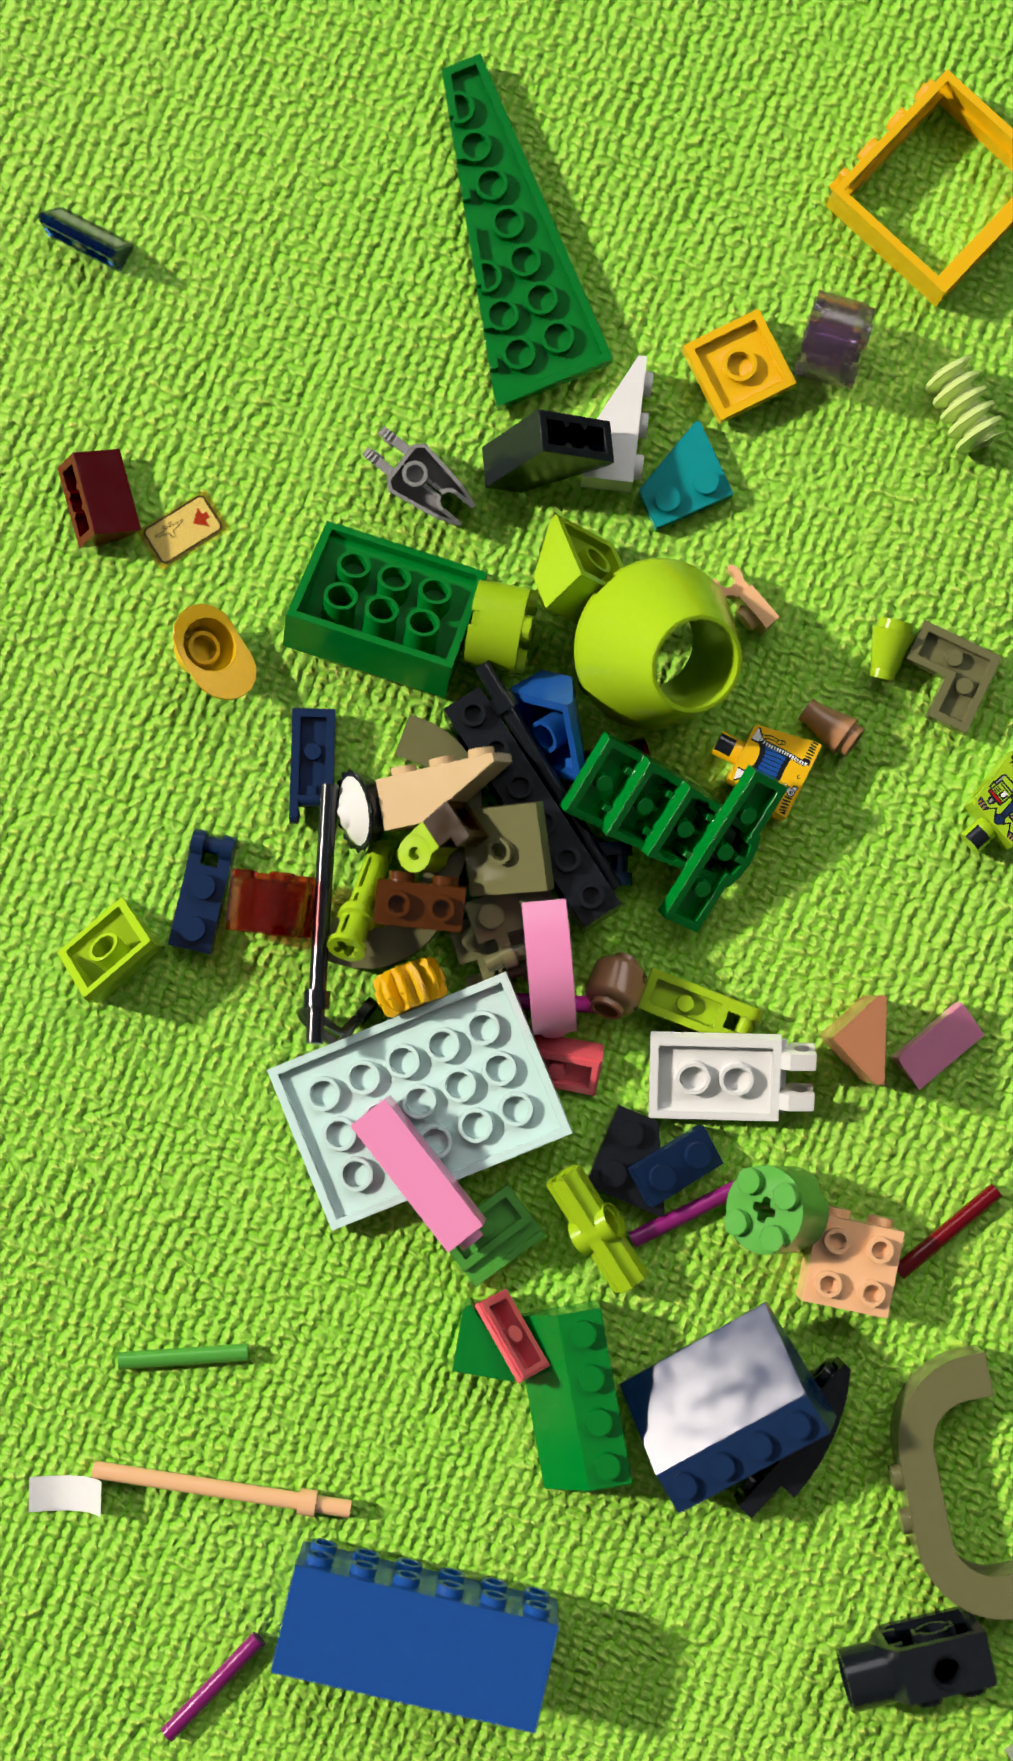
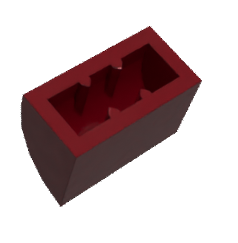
(98, 497)

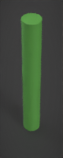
(183, 1356)

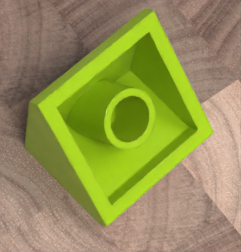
(109, 951)

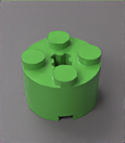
(776, 1209)

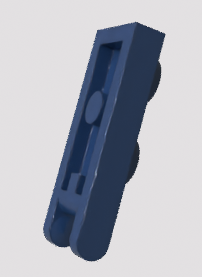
(311, 757)

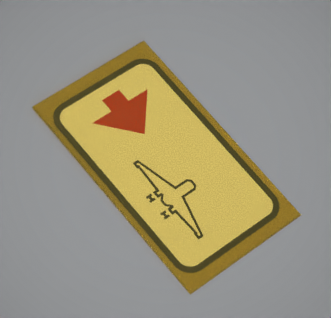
(182, 529)

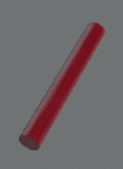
(948, 1230)

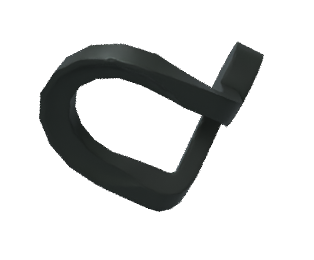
(360, 1017)

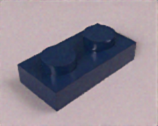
(675, 1165)

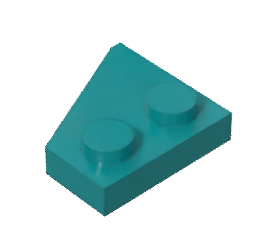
(685, 481)

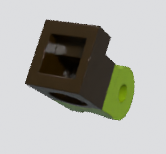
(440, 835)

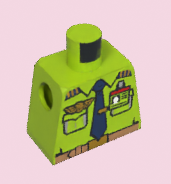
(992, 808)

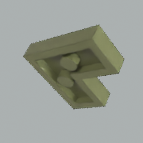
(964, 672)

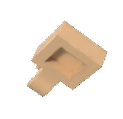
(752, 607)

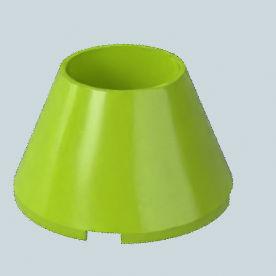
(625, 630)

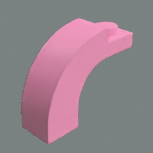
(549, 968)

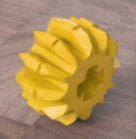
(410, 986)

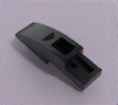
(797, 1468)

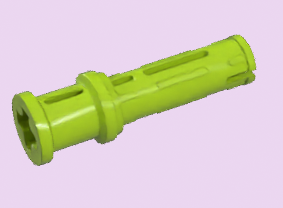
(358, 913)

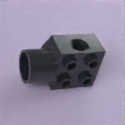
(918, 1662)

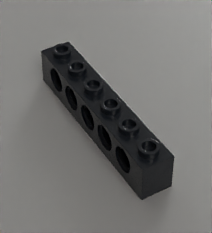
(573, 870)

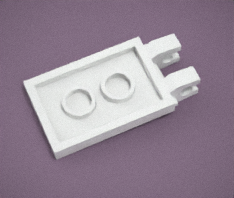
(727, 1076)

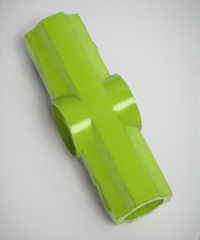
(597, 1229)

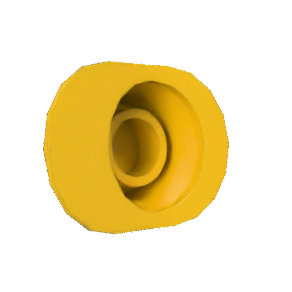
(213, 652)

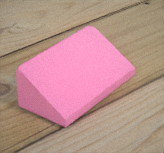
(938, 1045)

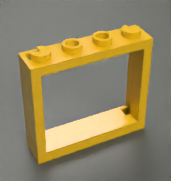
(984, 126)

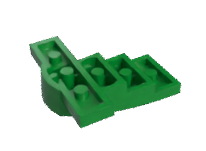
(675, 821)

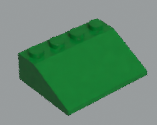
(383, 609)

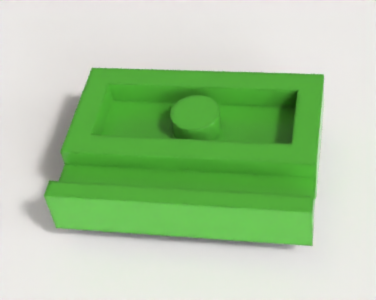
(506, 1235)

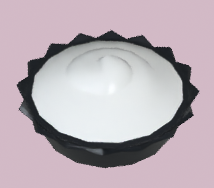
(359, 810)

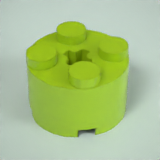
(501, 626)

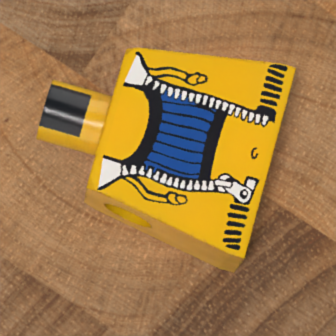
(772, 752)

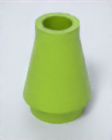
(889, 645)

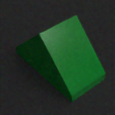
(476, 1350)

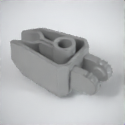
(414, 472)

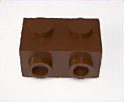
(420, 903)

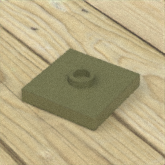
(514, 854)

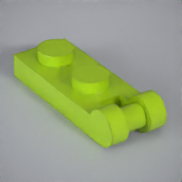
(694, 1005)

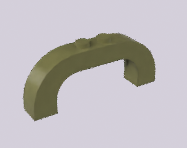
(395, 944)
(920, 1405)

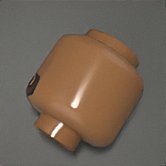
(615, 985)

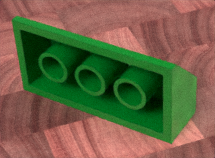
(576, 1401)

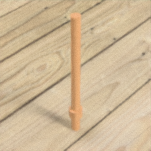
(306, 1502)

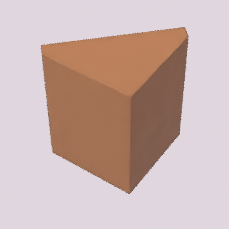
(860, 1038)

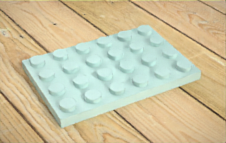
(457, 1071)

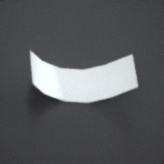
(65, 1493)

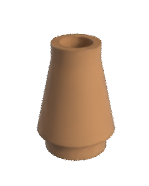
(833, 728)

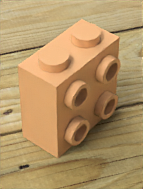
(852, 1264)

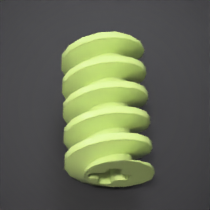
(964, 406)

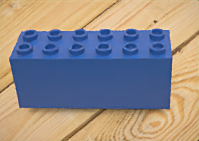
(417, 1635)

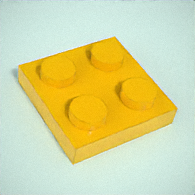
(739, 366)

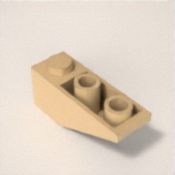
(415, 794)

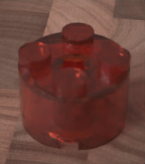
(270, 903)

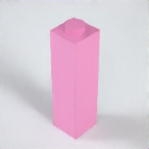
(420, 1175)

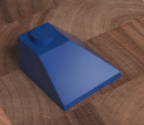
(553, 716)

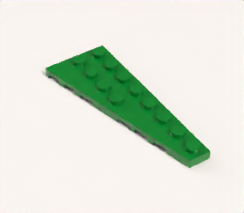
(527, 290)

